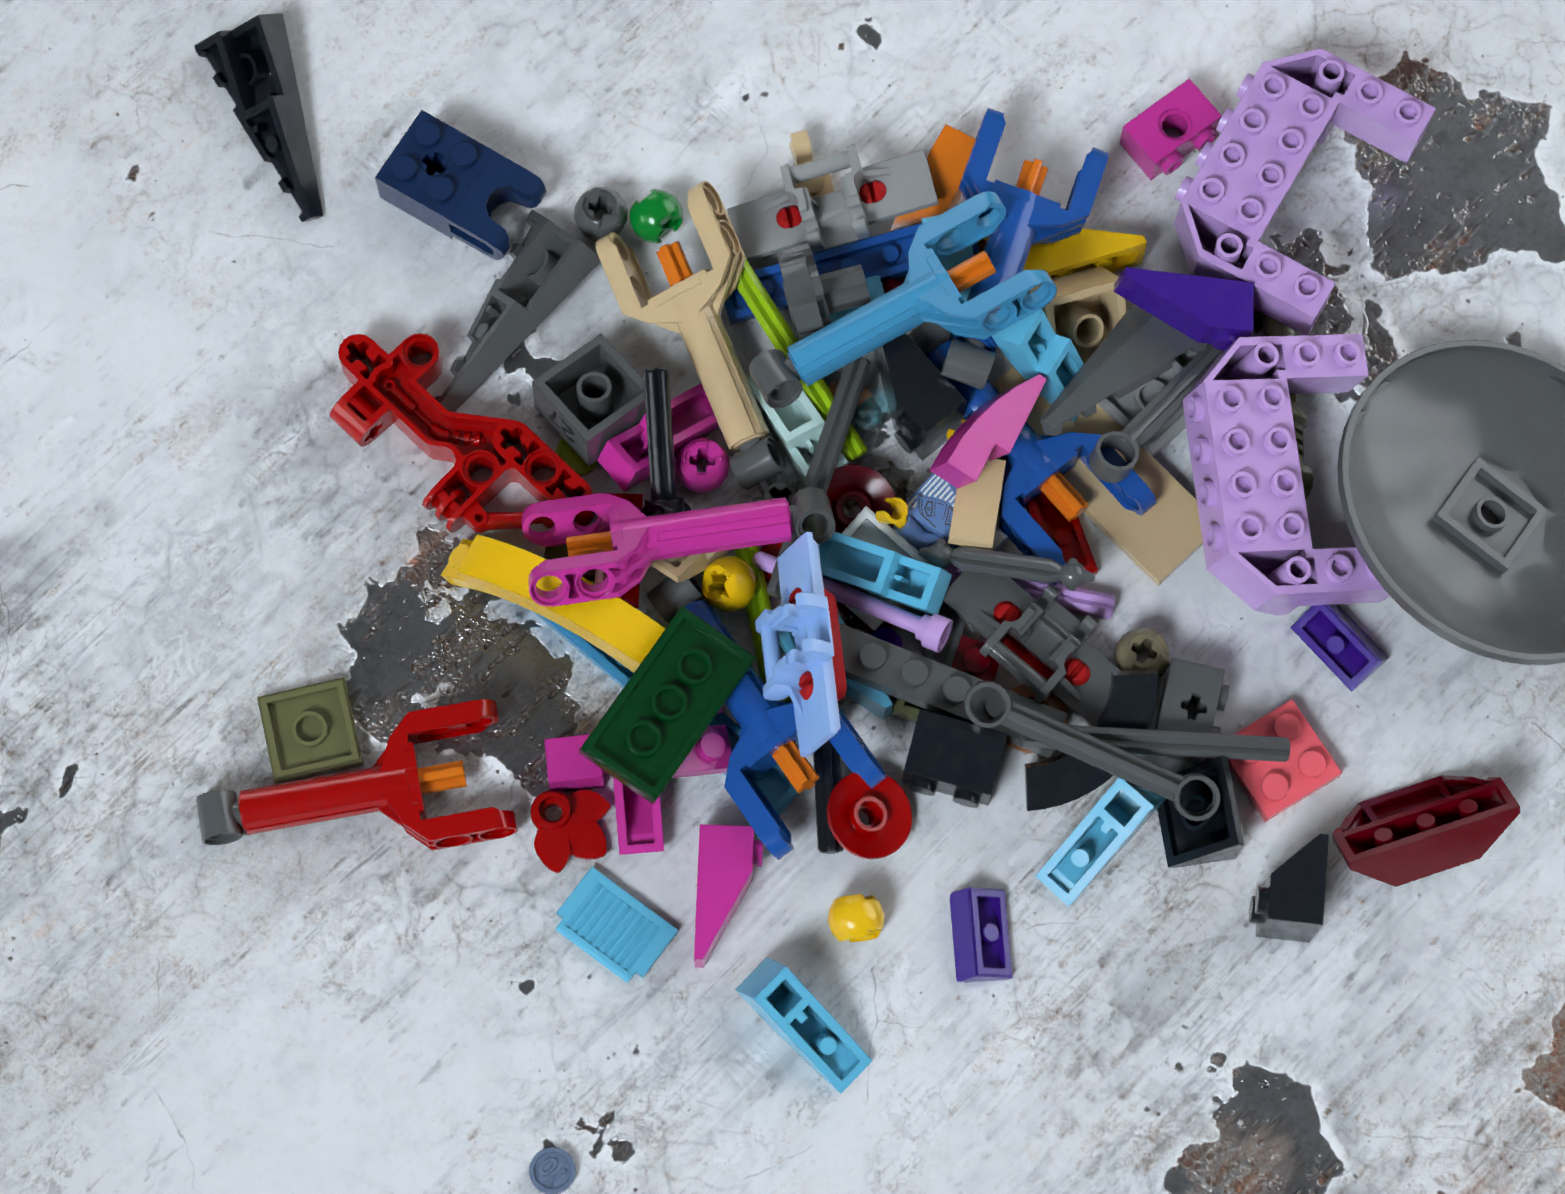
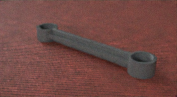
(1156, 413)
(1092, 751)

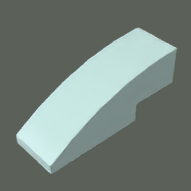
(795, 429)

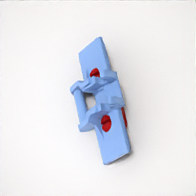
(815, 670)

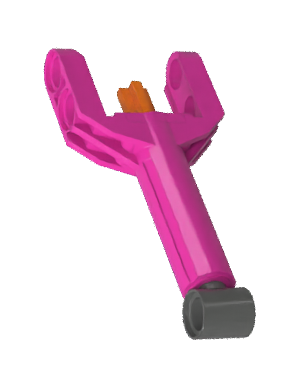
(627, 541)

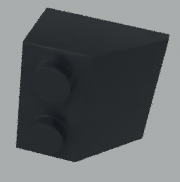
(953, 759)
(1293, 896)

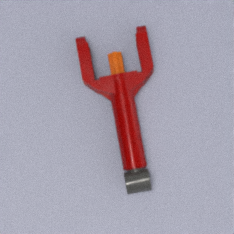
(390, 787)

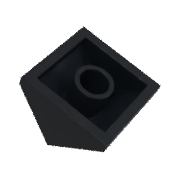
(1206, 840)

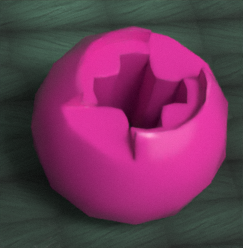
(688, 459)

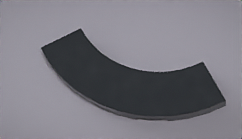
(1067, 778)

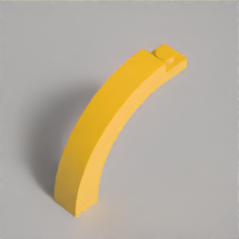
(504, 572)

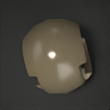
(1131, 643)

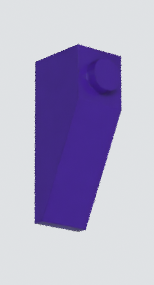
(1198, 306)

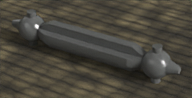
(1007, 564)

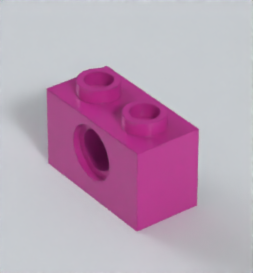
(1180, 109)

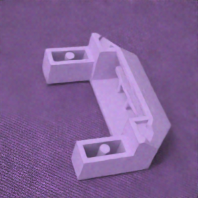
(1258, 158)
(1252, 475)

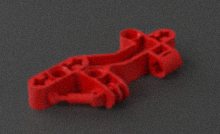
(398, 395)

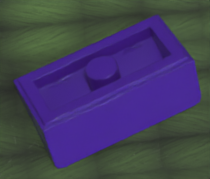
(1340, 643)
(980, 935)

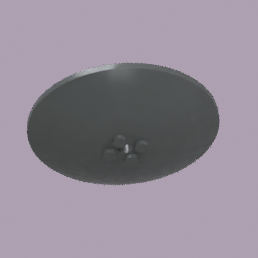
(1420, 460)

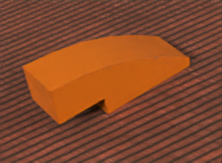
(947, 164)

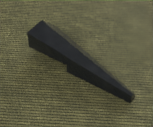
(261, 80)

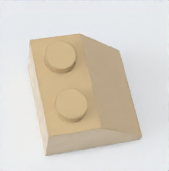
(1085, 308)

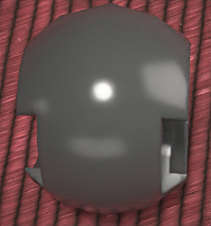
(590, 204)

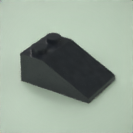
(918, 397)

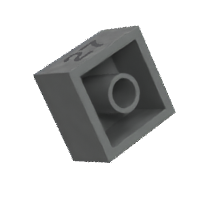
(590, 397)

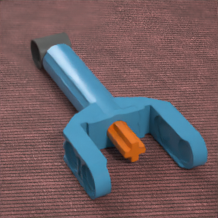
(925, 296)

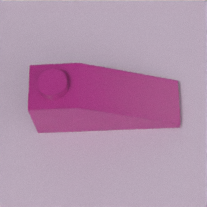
(723, 878)

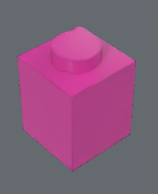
(570, 769)

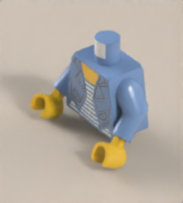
(928, 513)

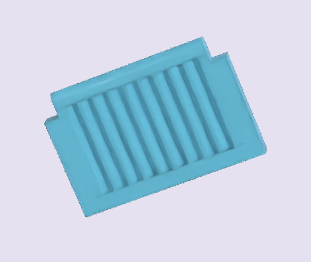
(613, 926)

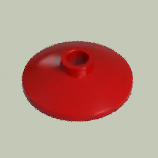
(887, 814)

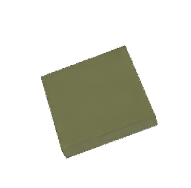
(310, 731)

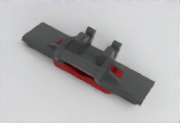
(1039, 640)

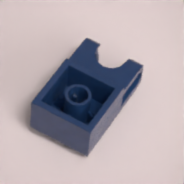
(467, 190)

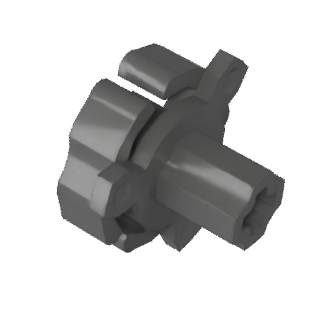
(816, 296)

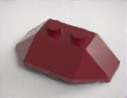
(1425, 827)

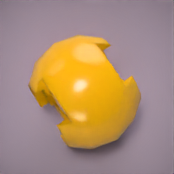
(728, 583)
(856, 918)

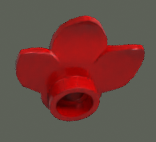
(574, 832)

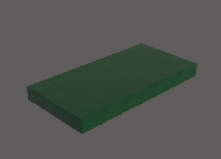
(667, 705)

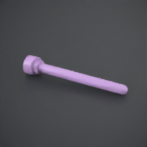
(930, 630)

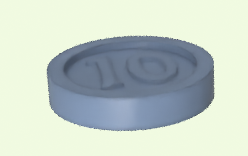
(552, 1170)

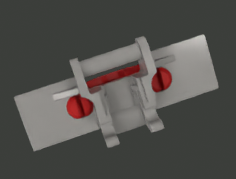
(838, 217)

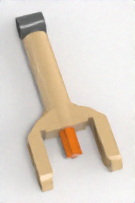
(694, 310)

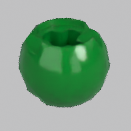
(656, 216)

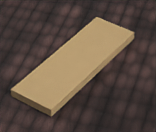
(1158, 538)

